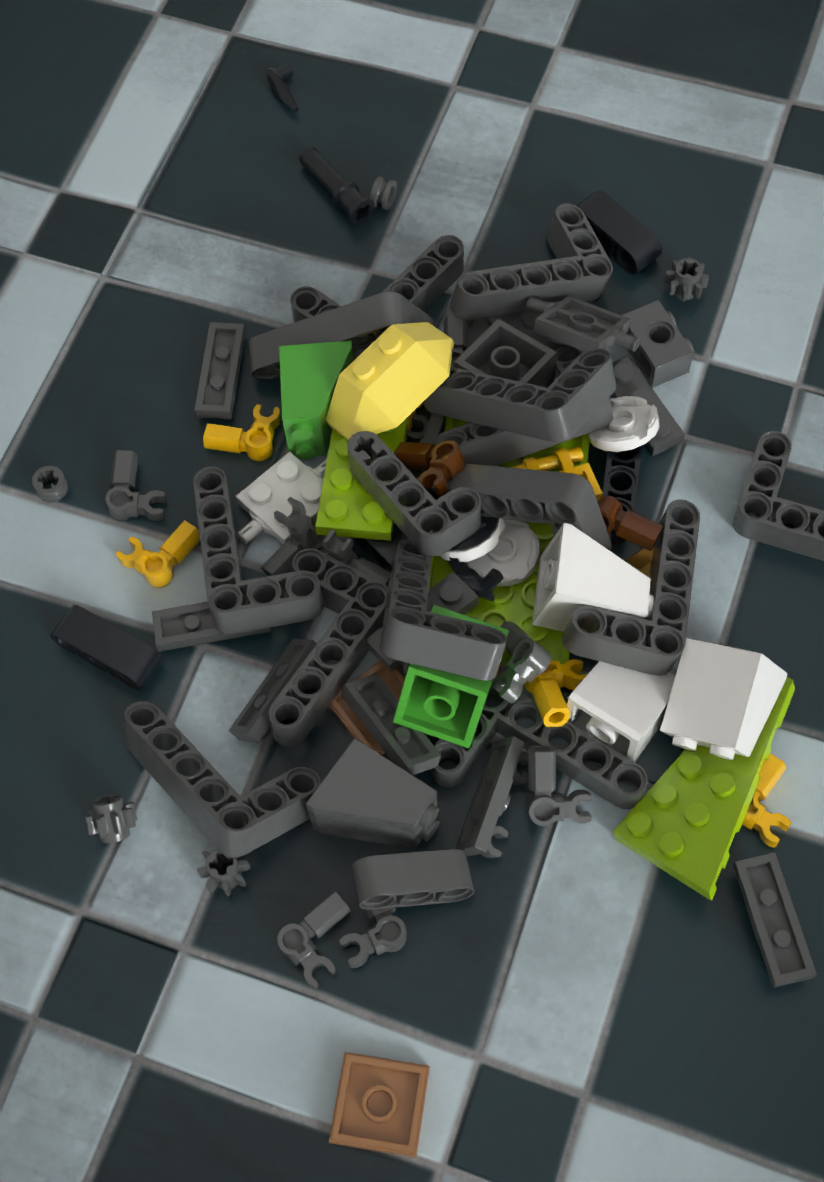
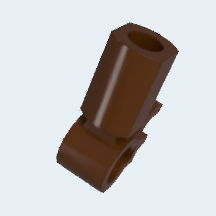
(437, 461)
(628, 524)

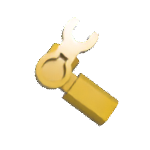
(255, 441)
(158, 565)
(548, 694)
(757, 816)

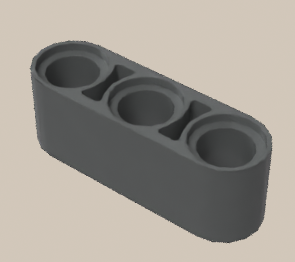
(412, 879)

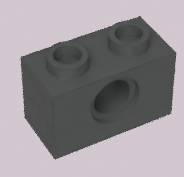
(660, 360)

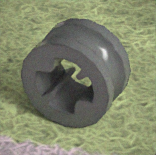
(383, 192)
(43, 475)

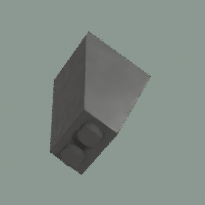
(373, 801)

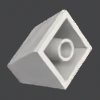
(583, 572)
(721, 698)
(621, 706)

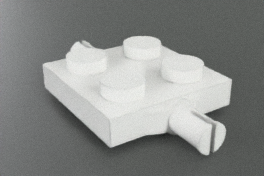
(270, 493)

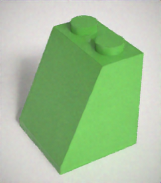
(307, 388)
(442, 701)

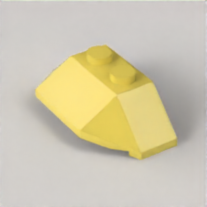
(390, 379)

